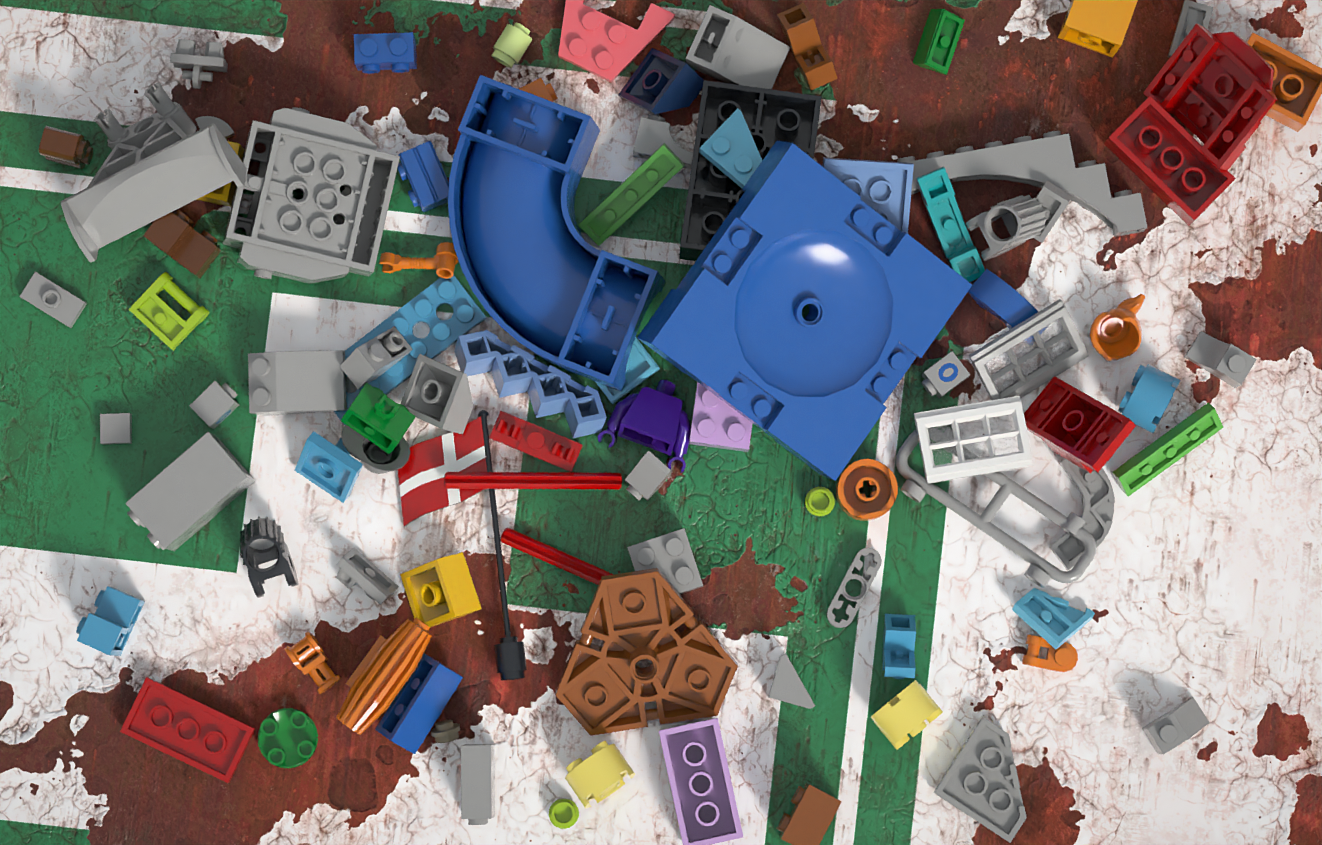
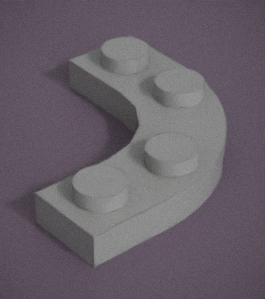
(1097, 512)

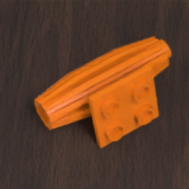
(383, 674)

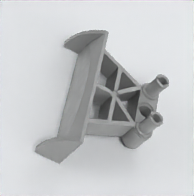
(149, 173)

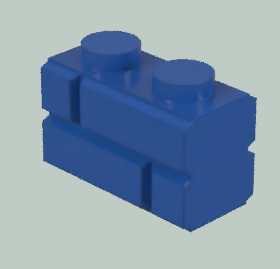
(425, 176)

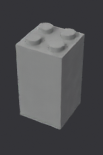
(189, 493)

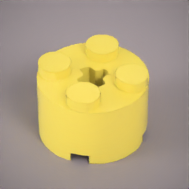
(906, 714)
(598, 774)

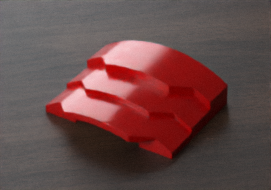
(1216, 91)

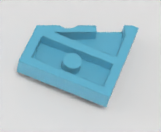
(733, 149)
(1051, 616)

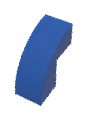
(1001, 299)

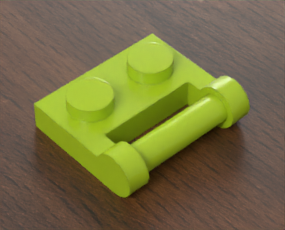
(164, 320)

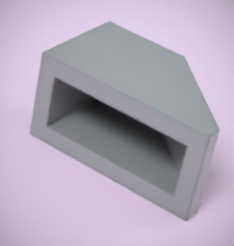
(647, 477)
(1176, 726)

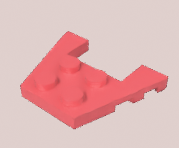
(604, 43)

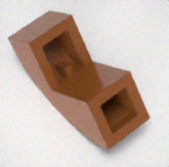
(806, 46)

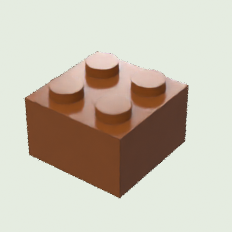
(809, 816)

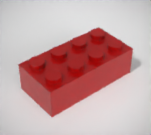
(1168, 160)

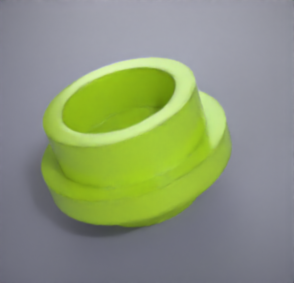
(819, 501)
(563, 813)

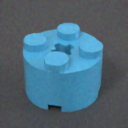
(1150, 397)

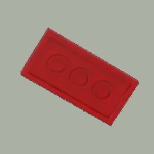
(187, 730)

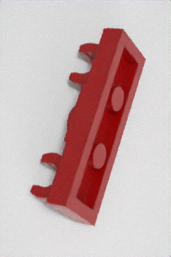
(536, 441)

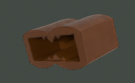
(65, 147)

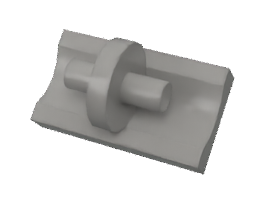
(186, 58)

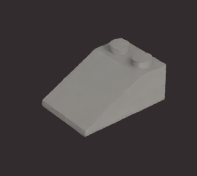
(296, 382)

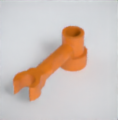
(443, 261)

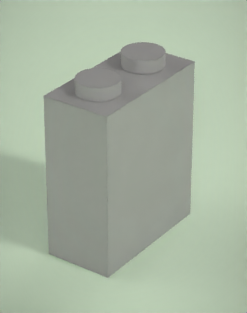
(477, 783)

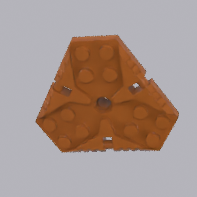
(639, 620)

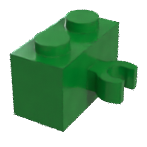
(378, 418)

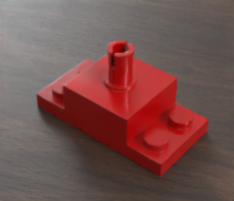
(1077, 425)

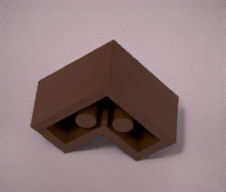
(182, 243)

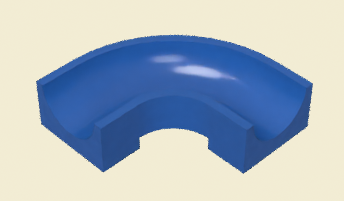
(521, 239)

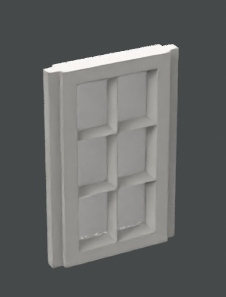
(1029, 353)

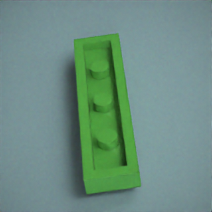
(631, 194)
(1168, 449)

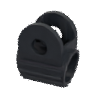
(266, 529)

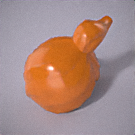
(1118, 331)

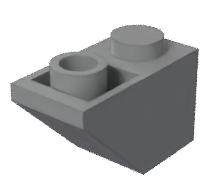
(375, 357)

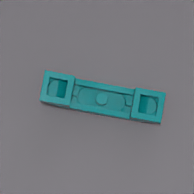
(949, 224)

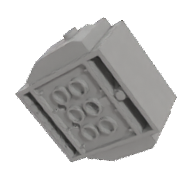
(299, 236)

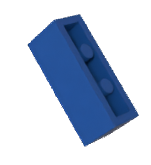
(419, 704)

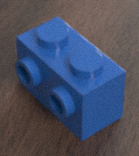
(385, 52)

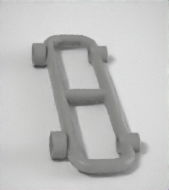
(1040, 569)

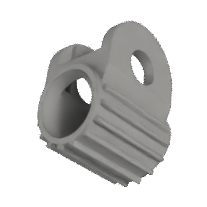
(1022, 217)

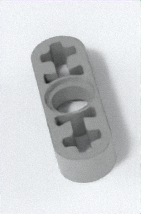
(871, 571)

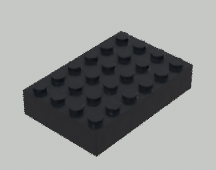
(770, 118)

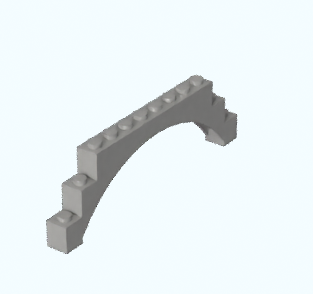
(1035, 164)

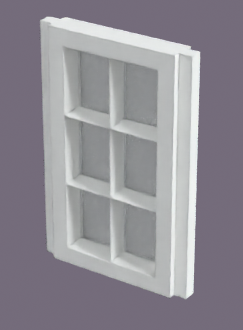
(973, 439)

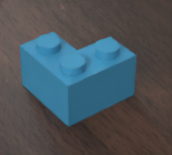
(112, 622)

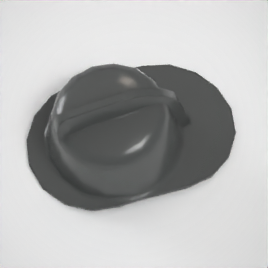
(371, 455)

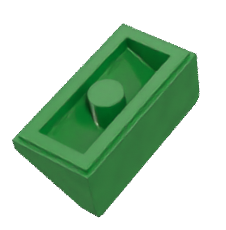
(939, 41)

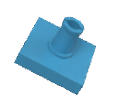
(329, 466)

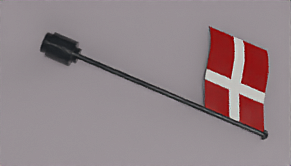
(424, 492)

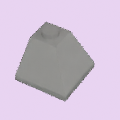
(439, 395)

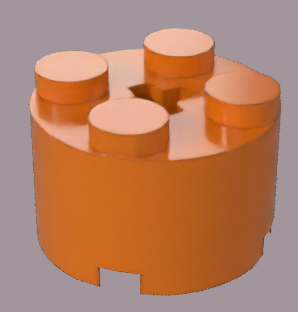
(876, 476)

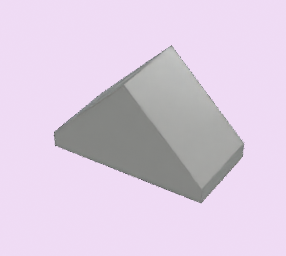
(788, 685)

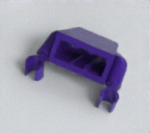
(653, 421)

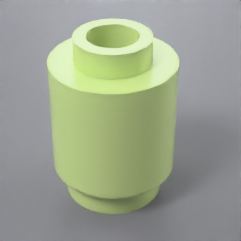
(511, 44)

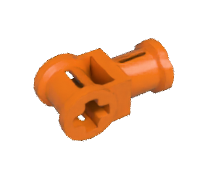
(311, 661)

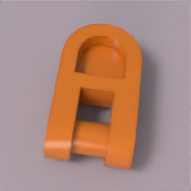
(1057, 660)

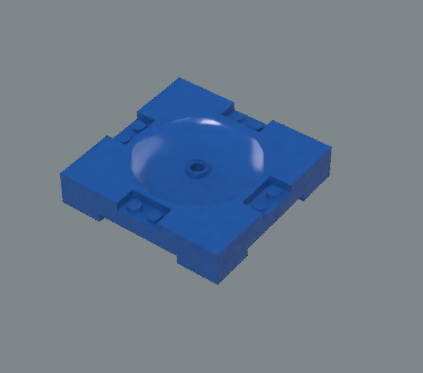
(869, 297)

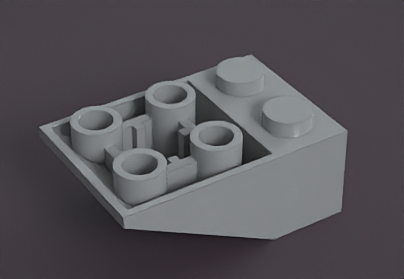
(736, 51)

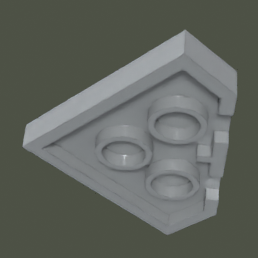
(986, 781)

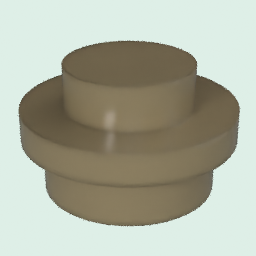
(445, 731)

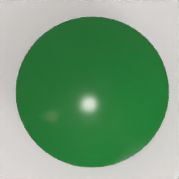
(287, 738)

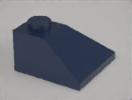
(662, 84)

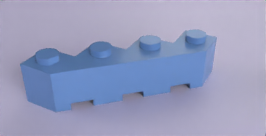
(518, 372)

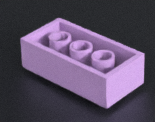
(718, 424)
(701, 783)

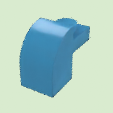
(899, 646)

